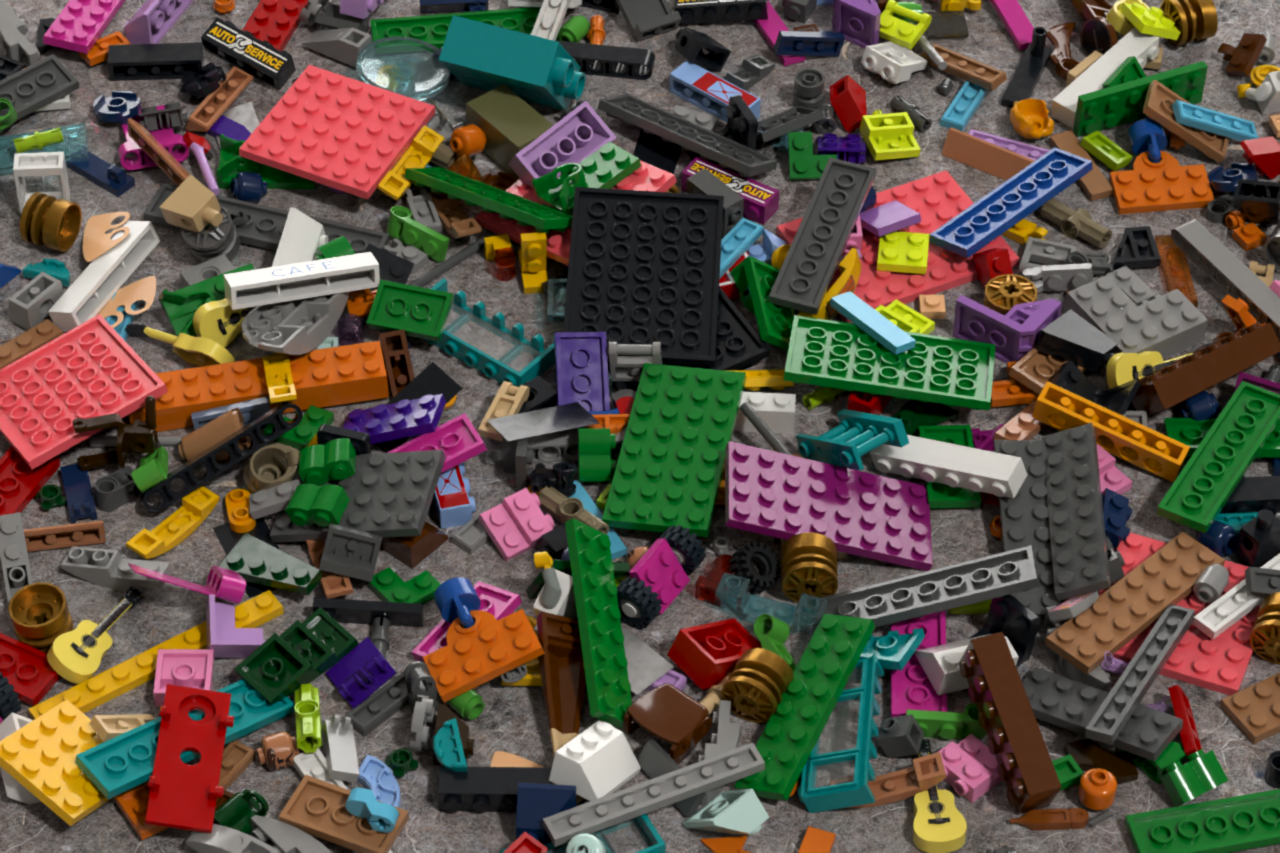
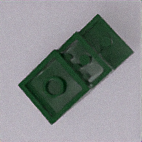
(296, 656)

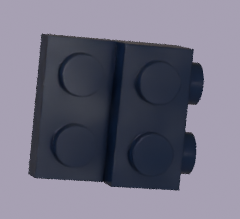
(1116, 515)

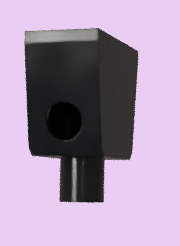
(691, 44)
(1258, 201)
(1258, 540)

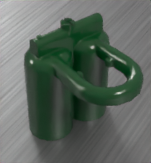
(239, 809)

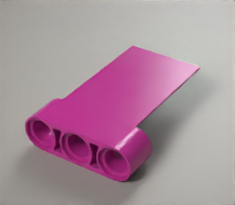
(164, 136)
(220, 582)

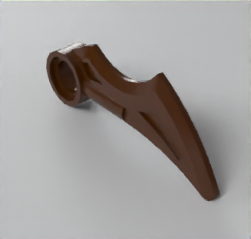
(1061, 57)

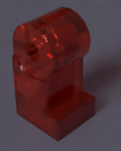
(706, 586)

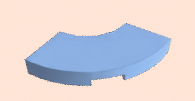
(380, 779)

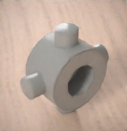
(721, 545)

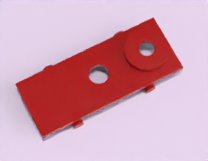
(183, 793)

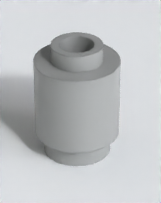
(1268, 51)
(1211, 583)

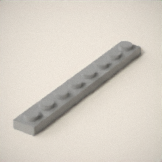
(654, 794)

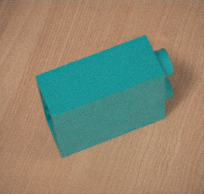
(527, 64)

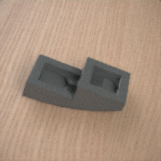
(751, 72)

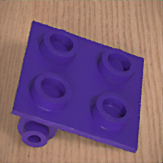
(851, 143)
(360, 673)

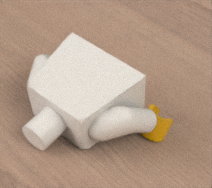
(1265, 95)

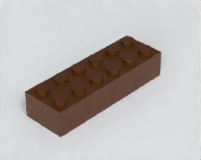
(1206, 367)
(1009, 723)

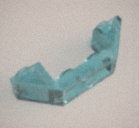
(747, 607)

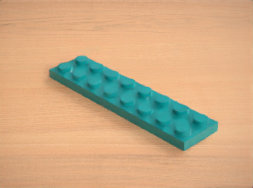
(131, 756)

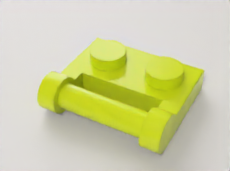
(900, 31)

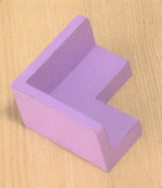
(224, 637)

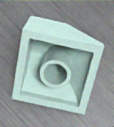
(730, 813)

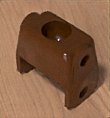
(671, 717)

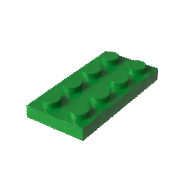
(941, 494)

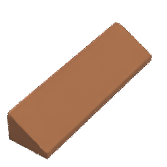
(219, 101)
(157, 152)
(983, 155)
(65, 536)

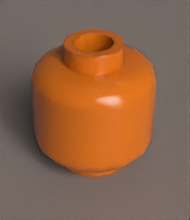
(468, 140)
(1097, 789)

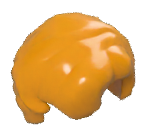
(1031, 119)

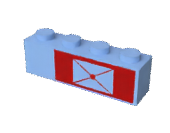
(708, 90)
(452, 498)

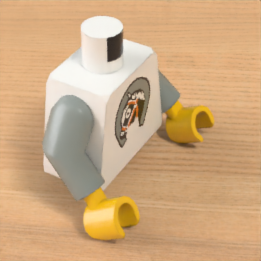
(558, 591)

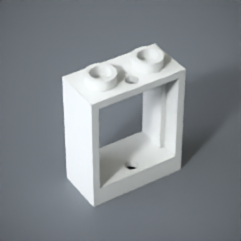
(40, 165)

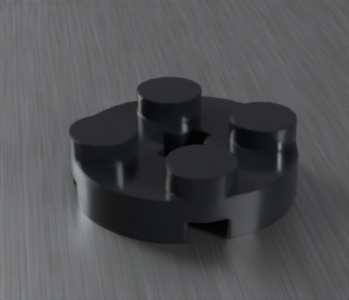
(203, 82)

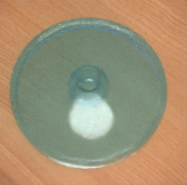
(403, 67)

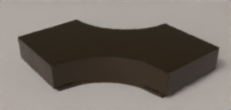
(1091, 756)

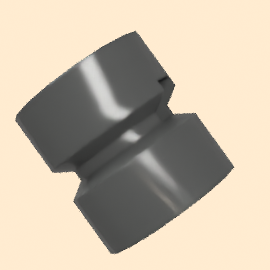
(808, 88)

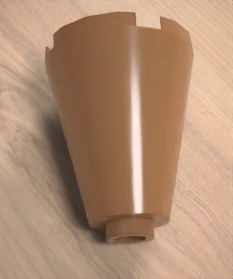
(213, 433)

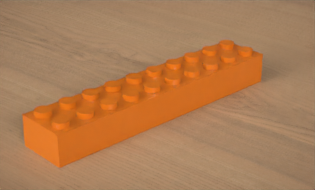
(319, 377)

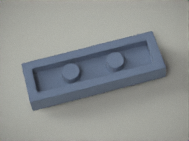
(250, 410)

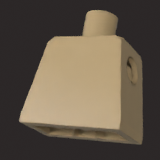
(192, 206)

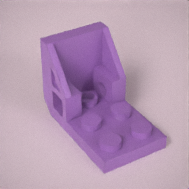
(857, 21)
(1011, 338)

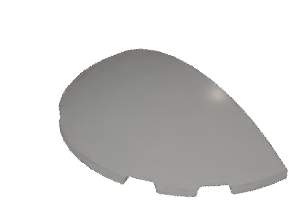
(293, 325)

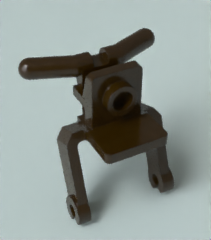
(131, 437)

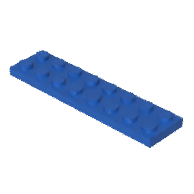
(1010, 202)

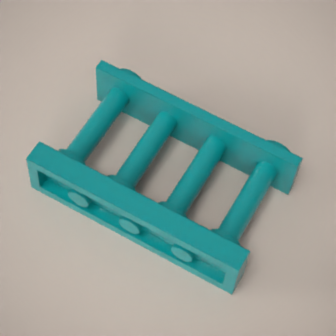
(852, 438)

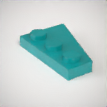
(893, 649)

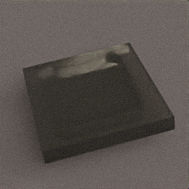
(947, 25)

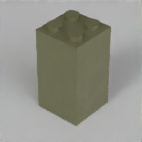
(507, 123)

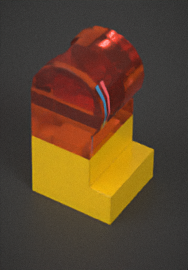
(500, 251)

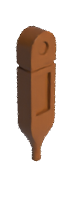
(1053, 819)

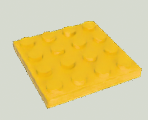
(44, 761)

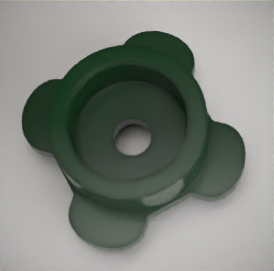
(50, 497)
(401, 756)

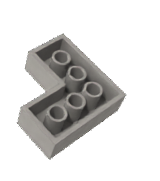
(1159, 325)

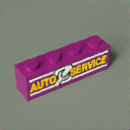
(759, 199)

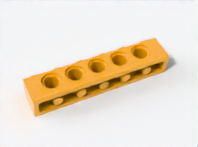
(1113, 431)

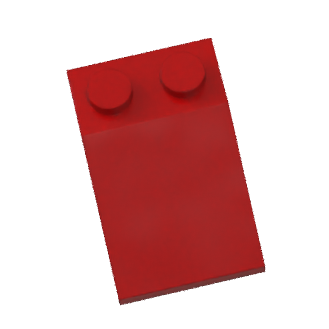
(711, 650)

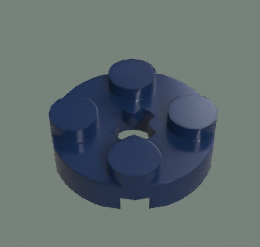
(117, 107)
(1227, 179)

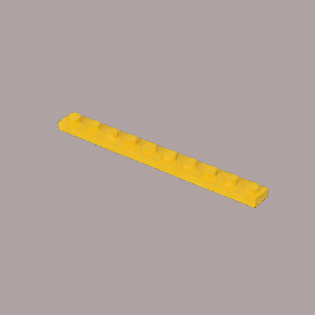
(143, 666)

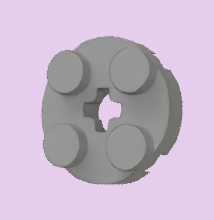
(314, 7)
(422, 715)

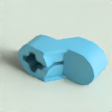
(364, 804)

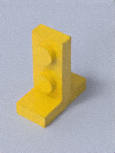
(533, 261)

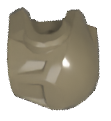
(271, 467)

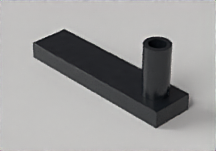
(1028, 70)
(366, 611)

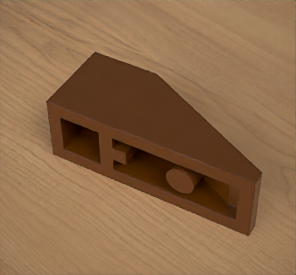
(396, 360)

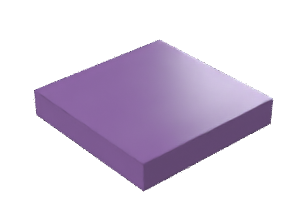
(889, 218)

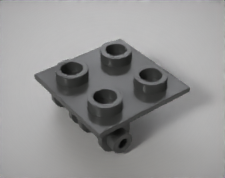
(174, 109)

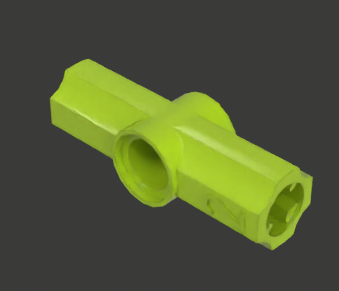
(308, 718)

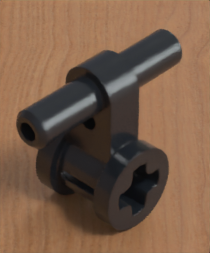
(554, 477)

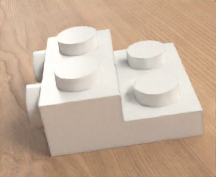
(892, 61)

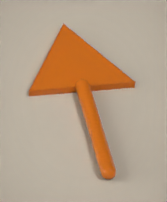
(726, 844)

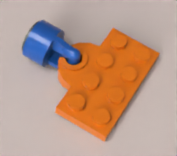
(1156, 176)
(477, 641)

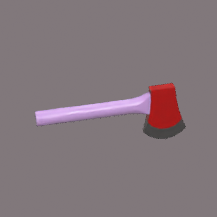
(202, 148)

